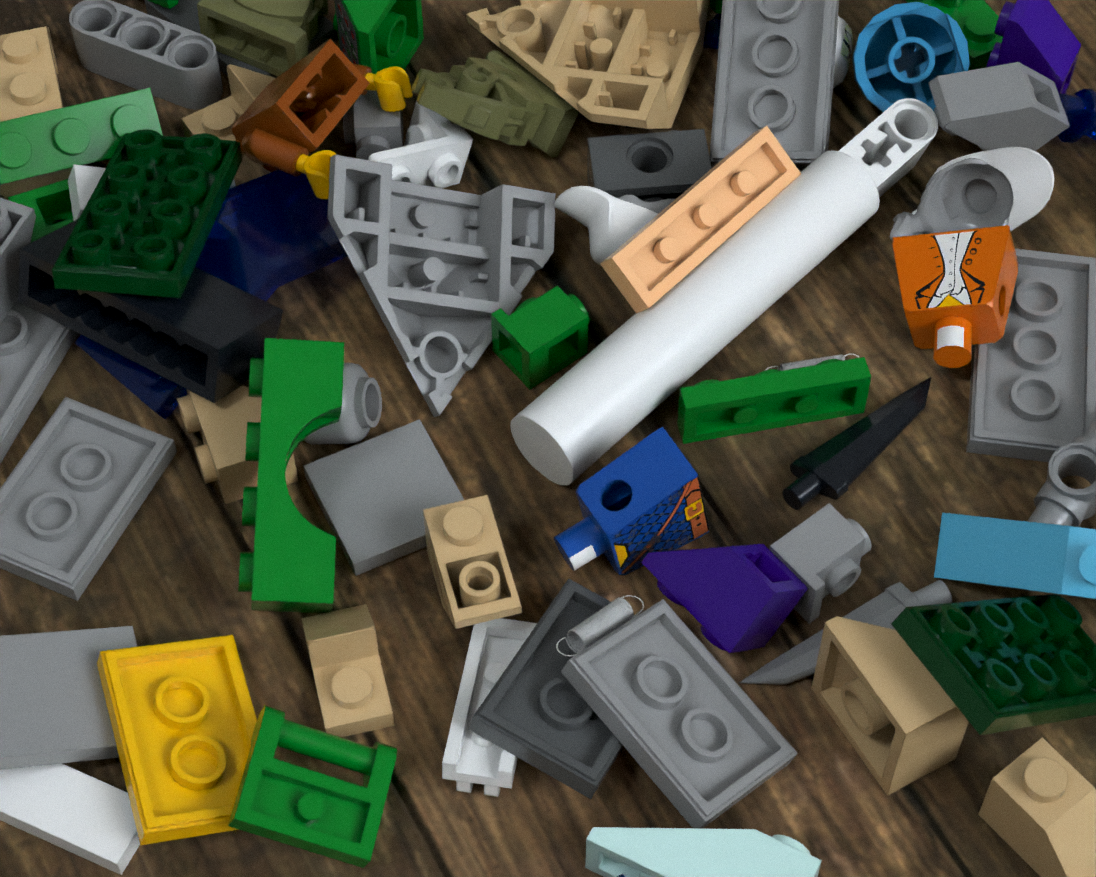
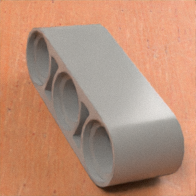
(146, 53)

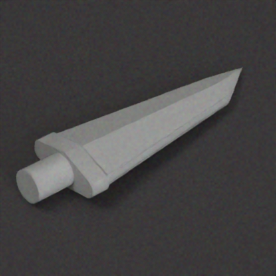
(879, 611)

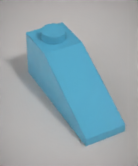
(1017, 555)

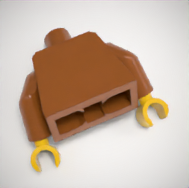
(306, 105)

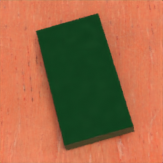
(149, 215)
(1006, 659)

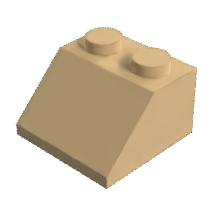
(886, 702)

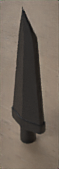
(846, 456)

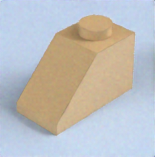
(1045, 813)

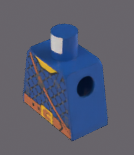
(636, 507)

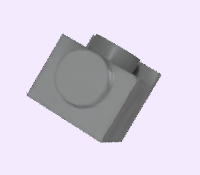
(372, 127)
(824, 556)

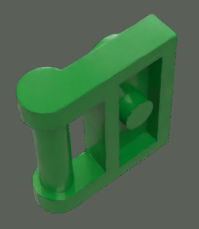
(308, 806)

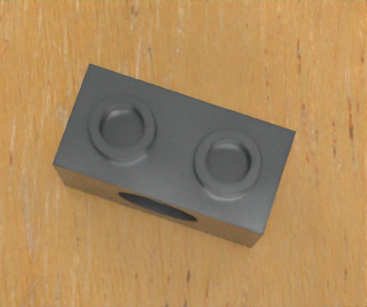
(648, 163)

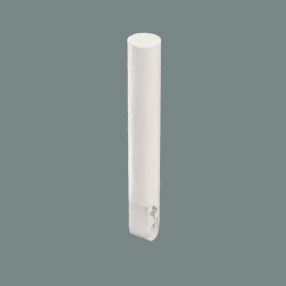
(719, 298)

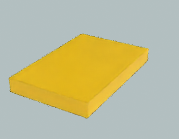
(179, 733)

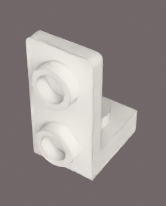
(432, 151)

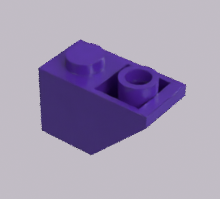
(1038, 39)
(731, 590)

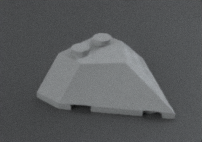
(438, 262)

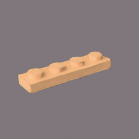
(700, 220)

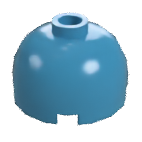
(905, 51)

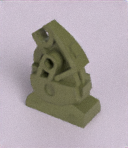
(262, 32)
(498, 102)

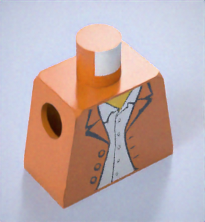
(956, 289)

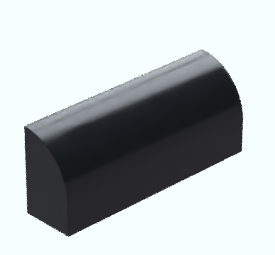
(191, 340)

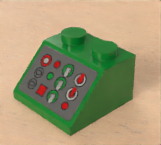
(379, 31)

